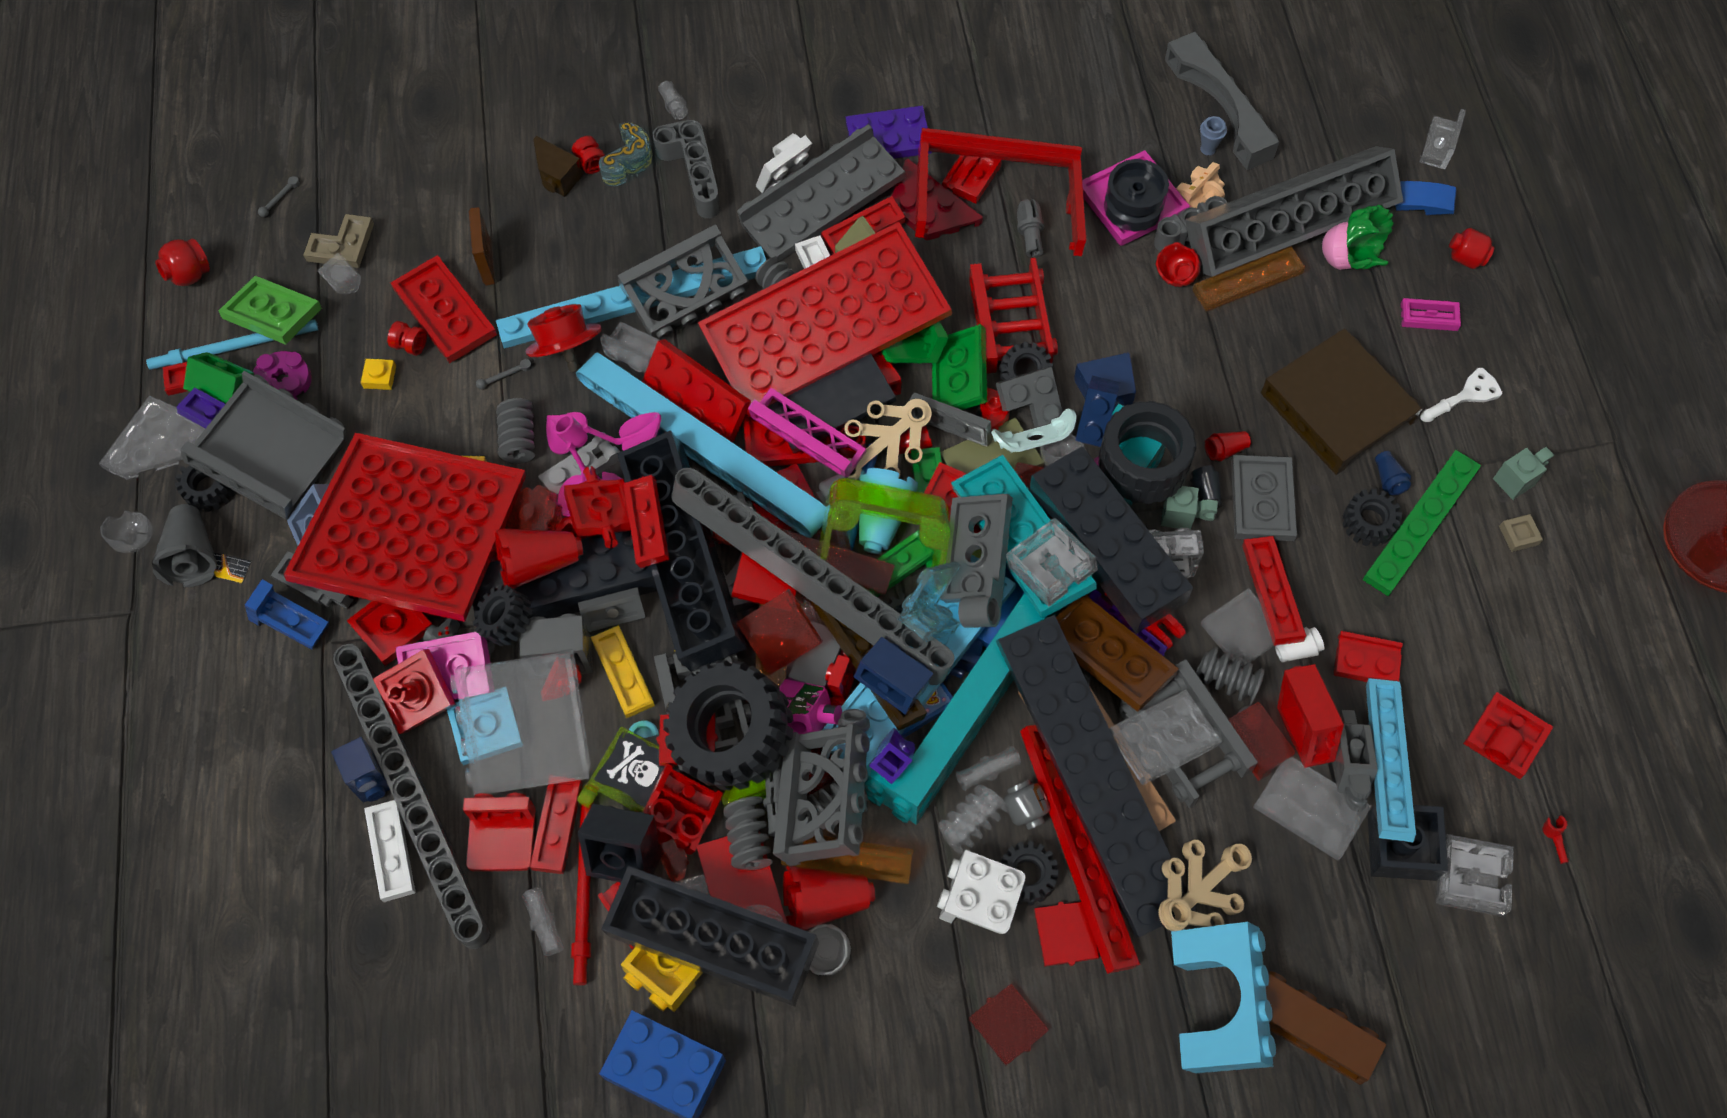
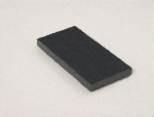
(841, 396)

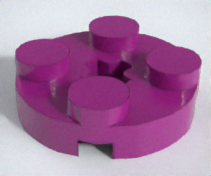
(284, 363)

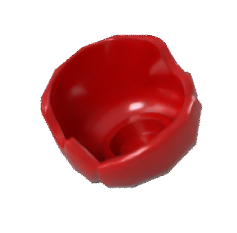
(1178, 265)

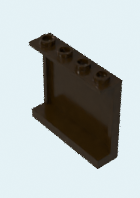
(1339, 399)

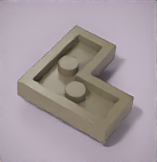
(349, 243)

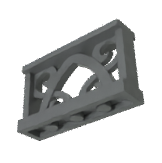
(678, 255)
(845, 807)

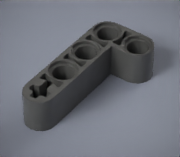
(688, 141)

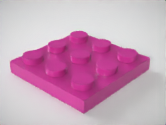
(1095, 191)

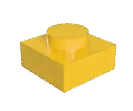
(378, 374)

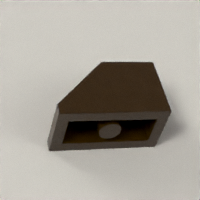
(557, 167)

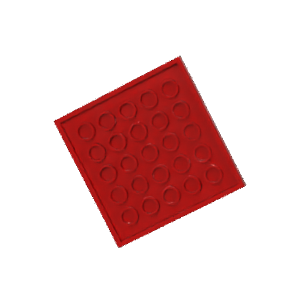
(406, 527)

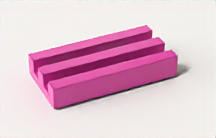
(1431, 318)

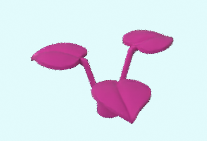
(570, 432)

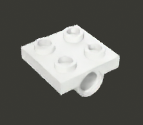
(788, 158)

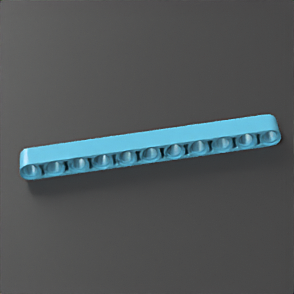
(706, 446)

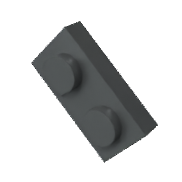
(612, 609)

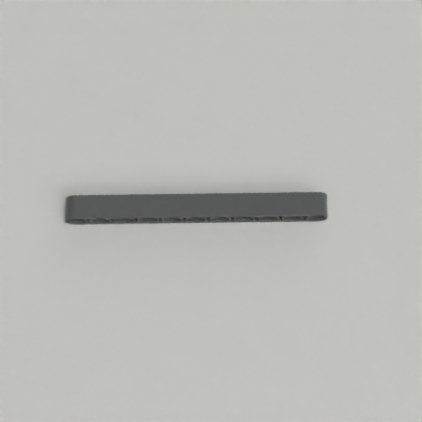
(804, 570)
(414, 805)

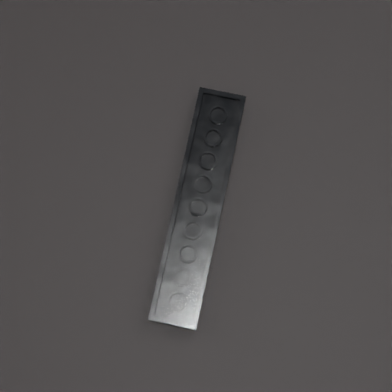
(1091, 769)

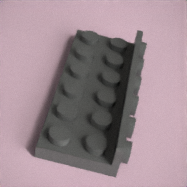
(820, 194)

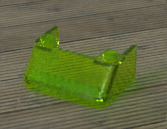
(853, 497)

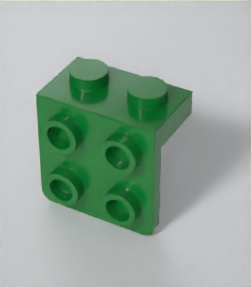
(918, 348)

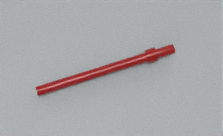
(581, 948)

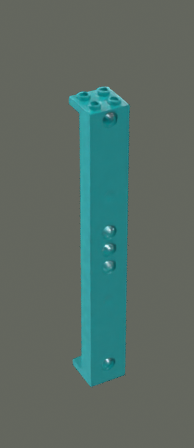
(974, 700)

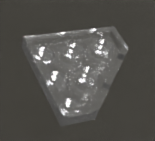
(150, 440)

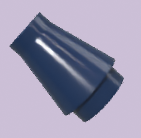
(1392, 475)

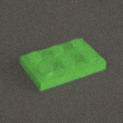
(270, 309)

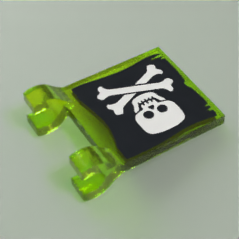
(625, 772)

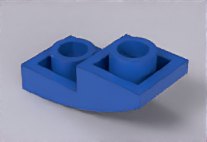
(1427, 196)

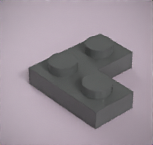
(1035, 389)

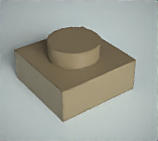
(1521, 533)

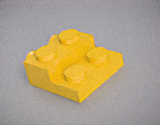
(663, 978)

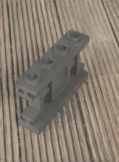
(665, 665)

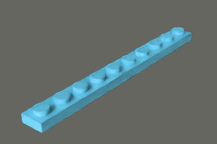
(614, 302)

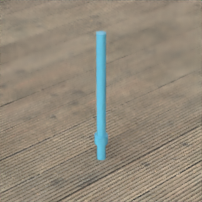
(178, 356)

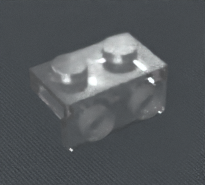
(629, 346)

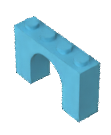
(1247, 1037)

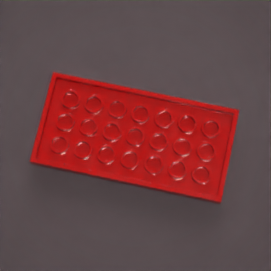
(826, 316)

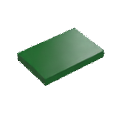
(961, 370)

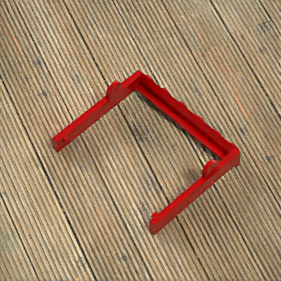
(1009, 150)

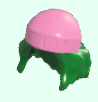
(1358, 240)

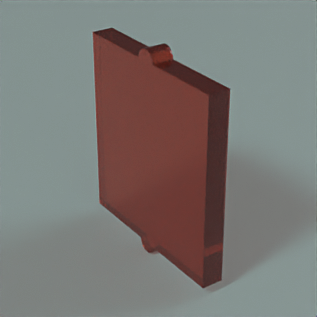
(1008, 1024)

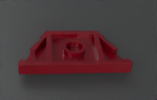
(944, 209)

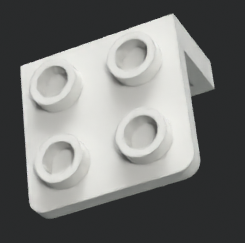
(981, 892)

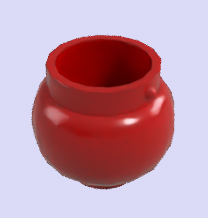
(182, 262)

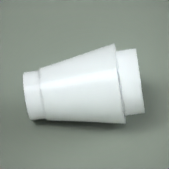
(1310, 647)

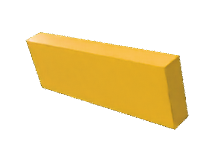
(622, 671)

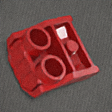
(681, 809)

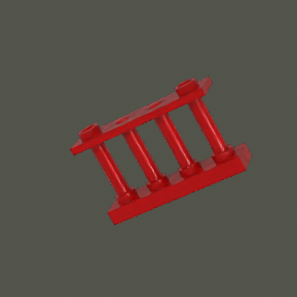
(985, 306)

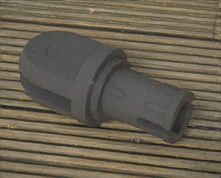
(1030, 226)

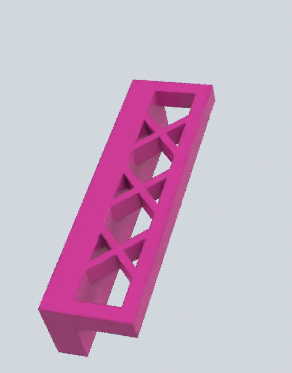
(804, 438)

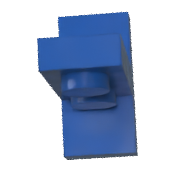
(284, 615)

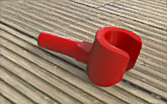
(1556, 835)

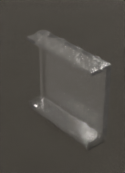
(522, 723)

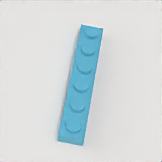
(1392, 779)

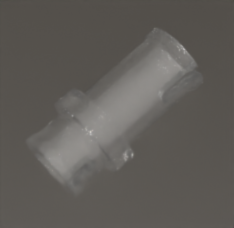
(674, 102)

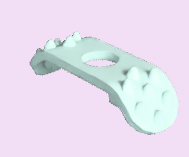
(1056, 431)

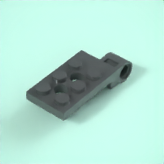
(981, 583)

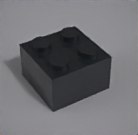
(618, 839)
(1416, 860)

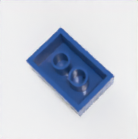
(663, 1066)

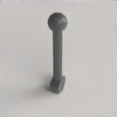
(293, 182)
(525, 365)

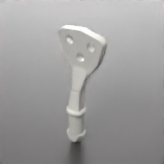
(1467, 394)

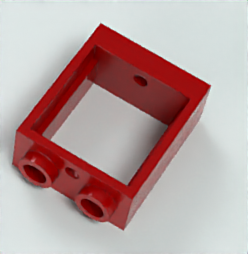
(1310, 715)

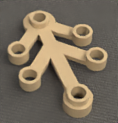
(890, 435)
(1200, 888)

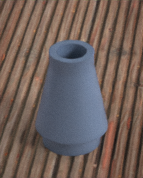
(1212, 133)

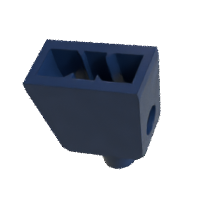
(1113, 368)

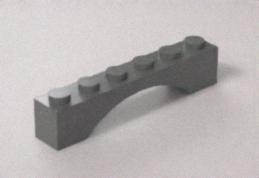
(1195, 63)

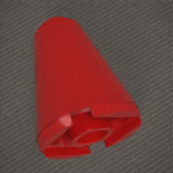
(534, 553)
(823, 895)

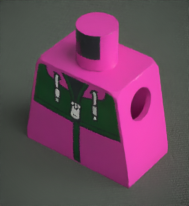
(809, 706)

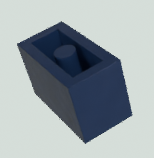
(1097, 410)
(893, 675)
(361, 770)

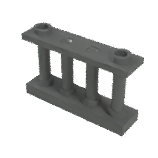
(1236, 752)

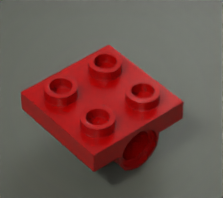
(1508, 735)

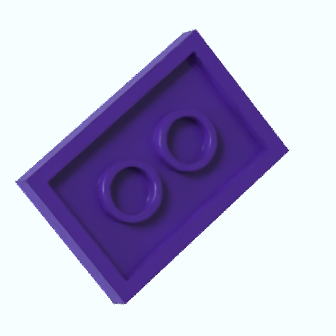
(894, 129)

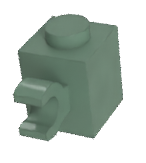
(1522, 471)
(1183, 508)

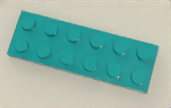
(1026, 519)

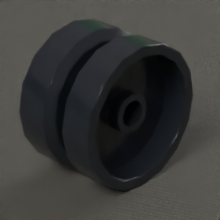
(1136, 194)

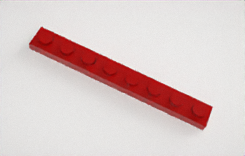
(1086, 870)

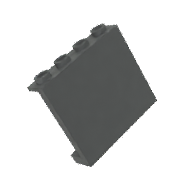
(266, 445)

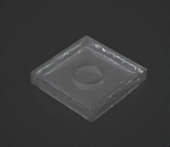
(1240, 628)

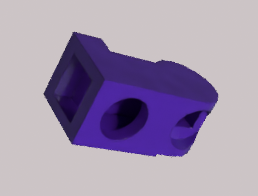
(893, 756)

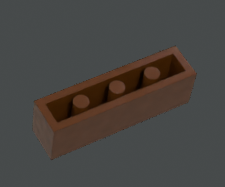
(1322, 1031)

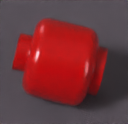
(1471, 248)

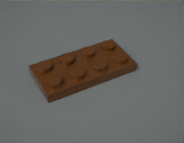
(1114, 653)

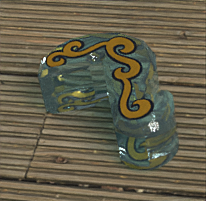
(628, 159)

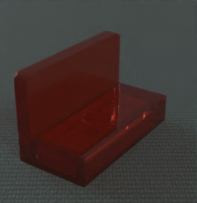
(1262, 739)

